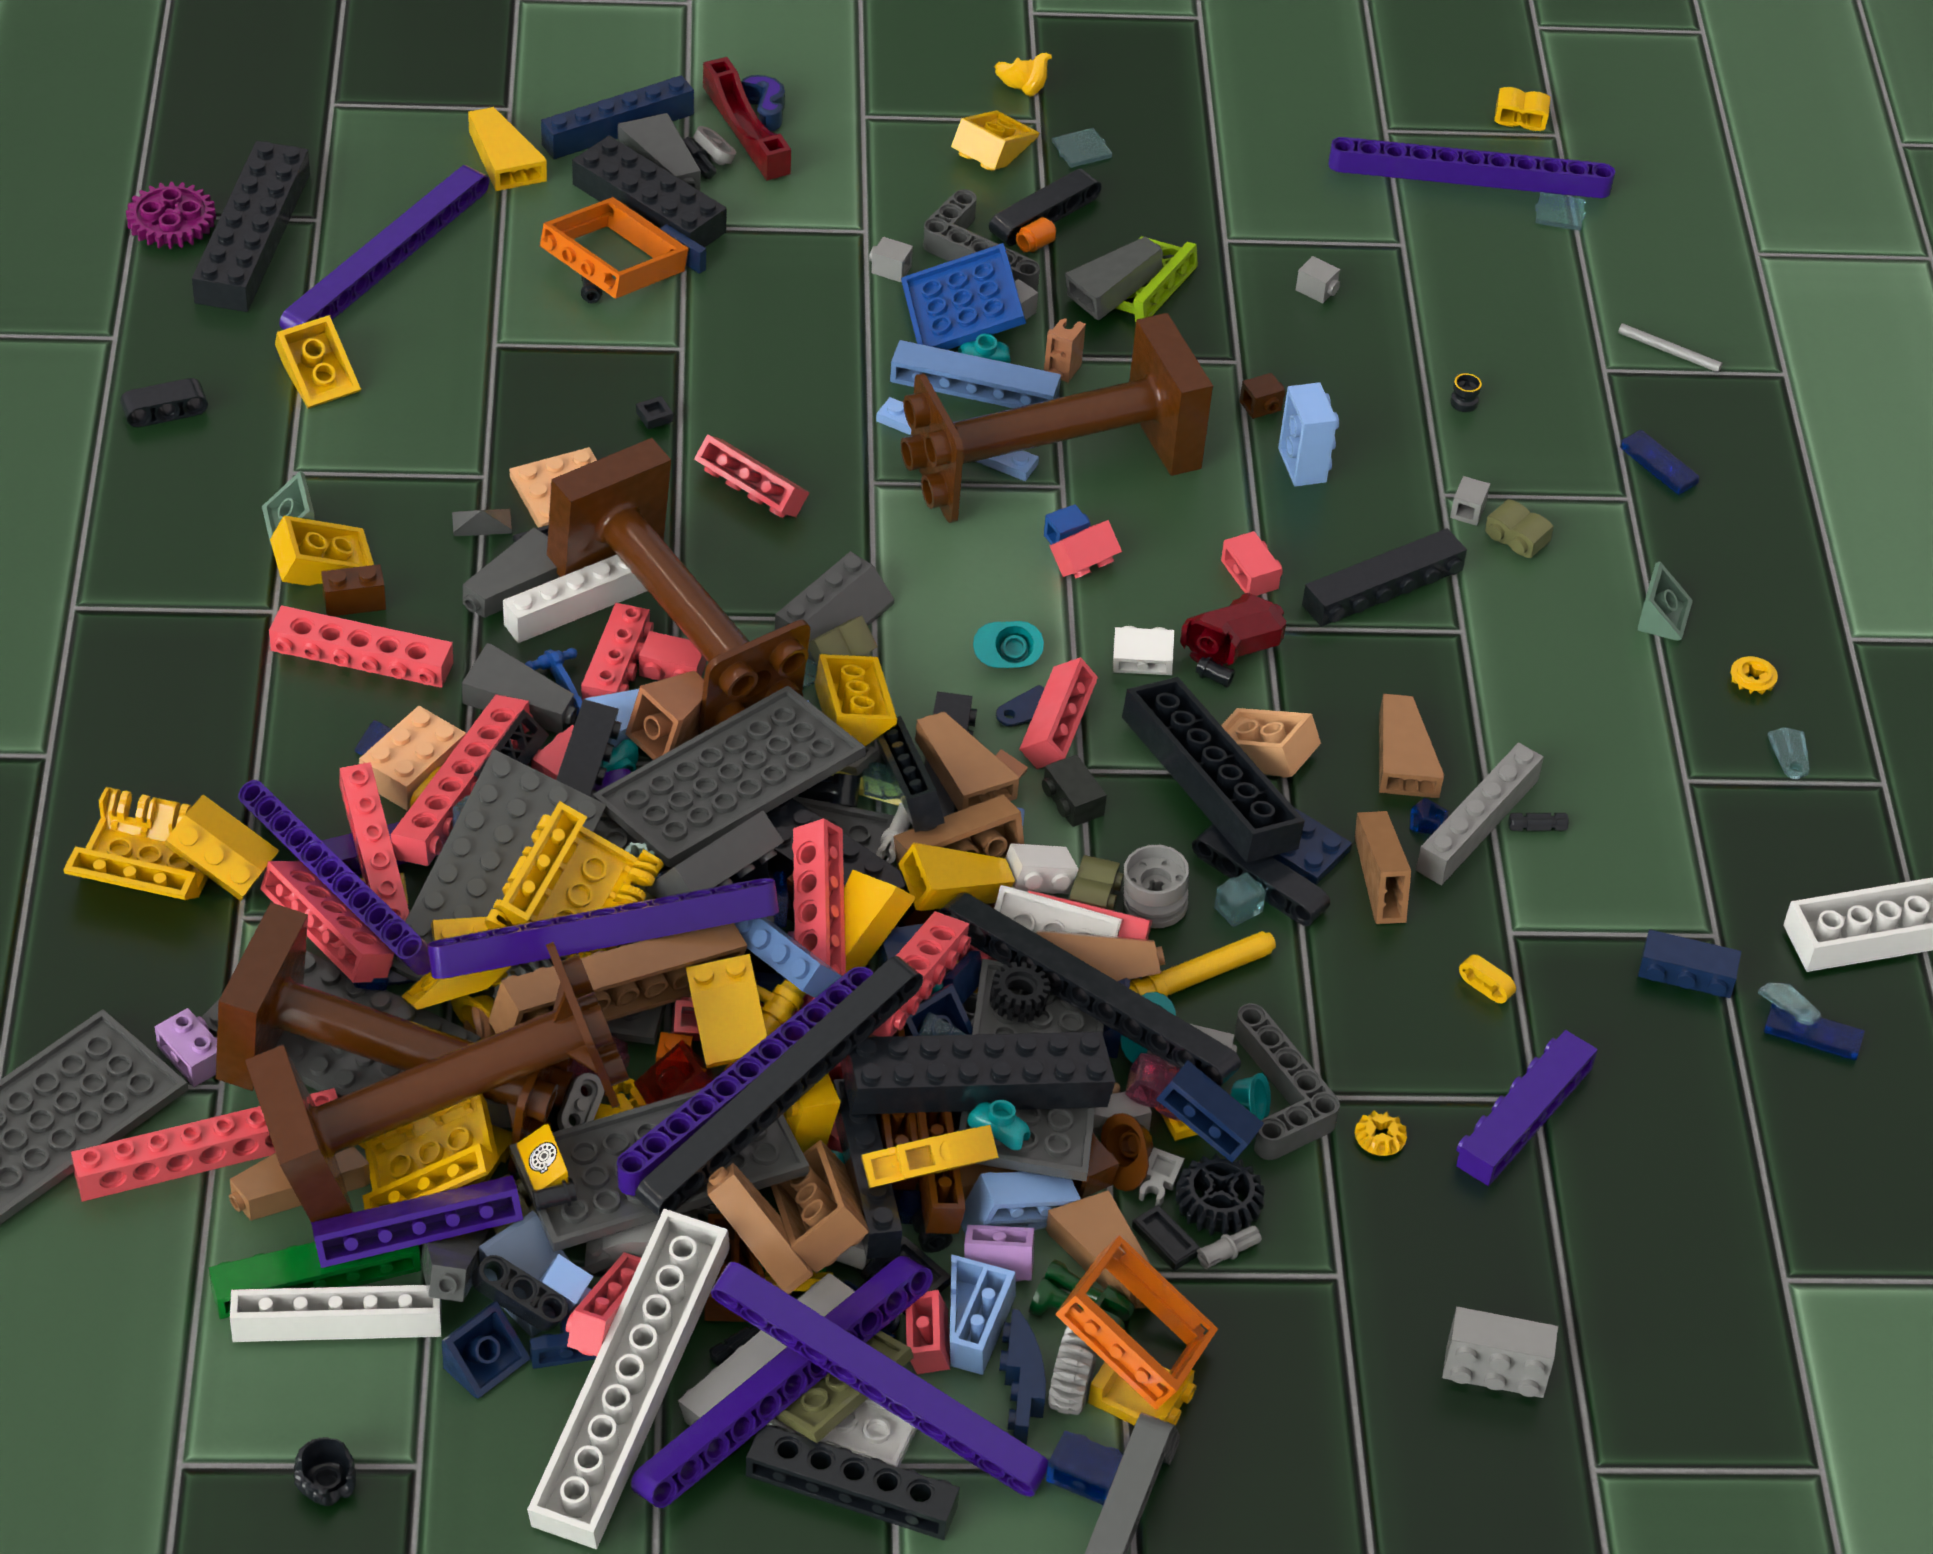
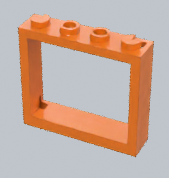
(667, 253)
(1116, 1345)

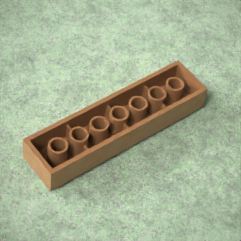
(623, 978)

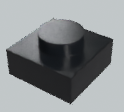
(654, 412)

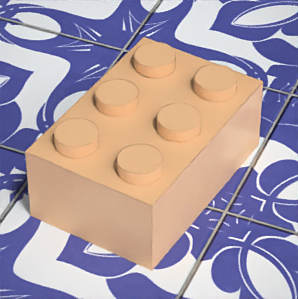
(411, 754)

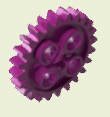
(171, 215)

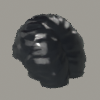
(325, 1471)

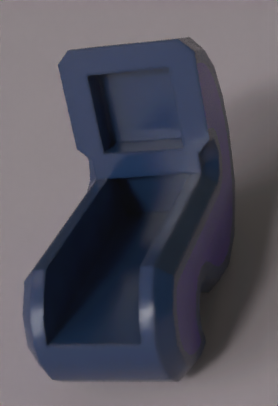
(769, 96)

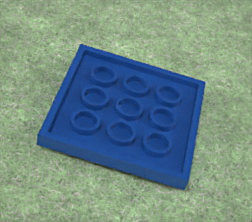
(963, 299)

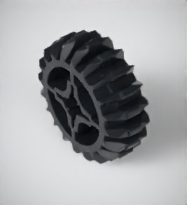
(1220, 1184)

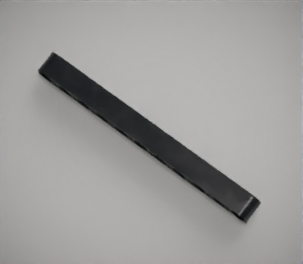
(1094, 991)
(779, 1086)

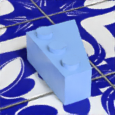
(1016, 1199)
(978, 1311)

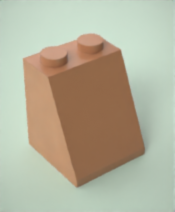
(666, 713)

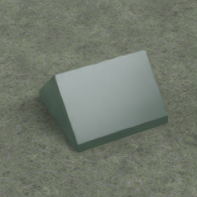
(290, 500)
(1665, 606)

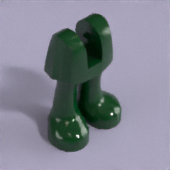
(1059, 1277)

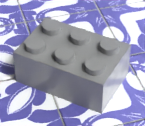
(1500, 1352)

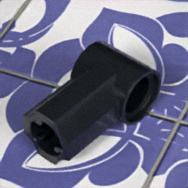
(836, 789)

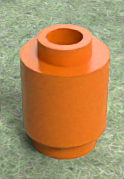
(1036, 235)

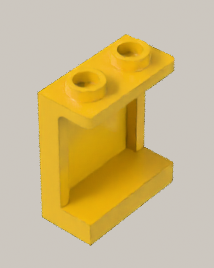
(1119, 1399)

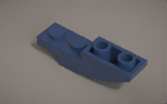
(1023, 1373)

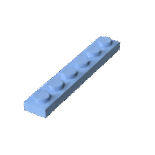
(1016, 464)

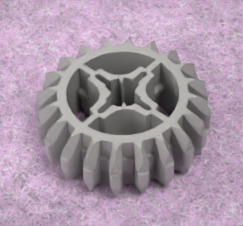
(1072, 1375)

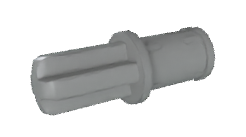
(1228, 1246)

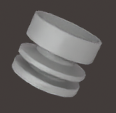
(1156, 885)

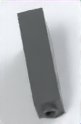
(662, 144)
(1114, 277)
(510, 573)
(505, 676)
(450, 1264)

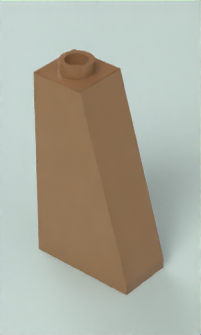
(1405, 751)
(962, 763)
(1383, 867)
(1111, 955)
(266, 1190)
(757, 1226)
(1087, 1229)

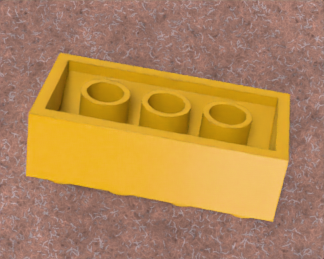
(855, 695)

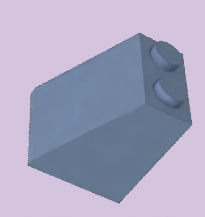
(528, 1249)

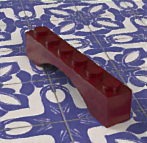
(764, 147)

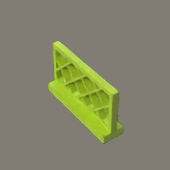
(1164, 284)

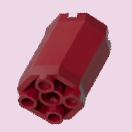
(1235, 630)

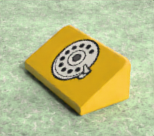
(542, 1159)

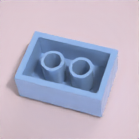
(1308, 434)

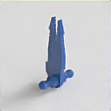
(553, 661)

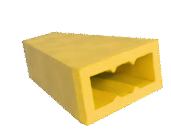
(505, 151)
(941, 874)
(871, 914)

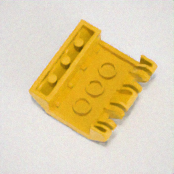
(133, 849)
(575, 873)
(431, 1154)

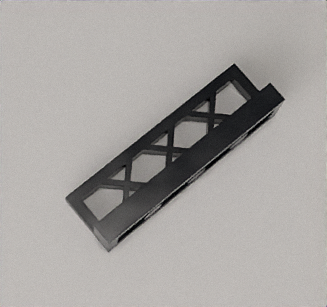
(527, 744)

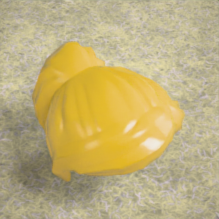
(1025, 74)

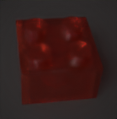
(674, 1074)

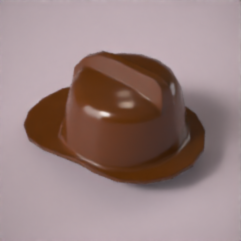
(1131, 1147)

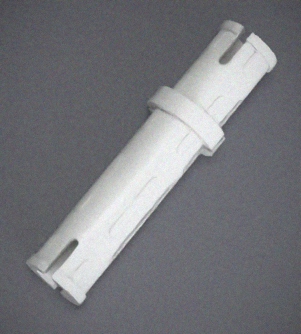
(899, 824)

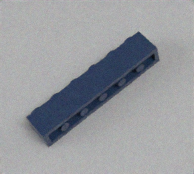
(590, 124)

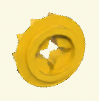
(1758, 668)
(1380, 1144)

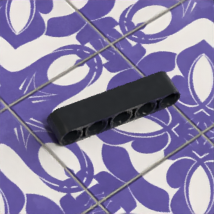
(1050, 202)
(1283, 886)

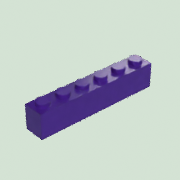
(1525, 1107)
(417, 1221)

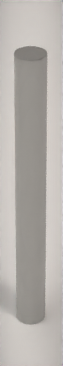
(1670, 348)

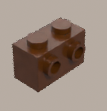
(353, 590)

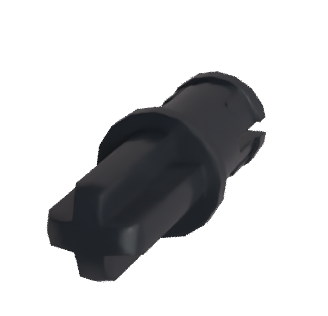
(700, 157)

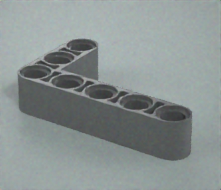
(947, 237)
(1312, 1102)
(1149, 1446)

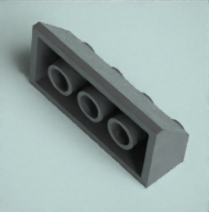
(838, 595)
(722, 859)

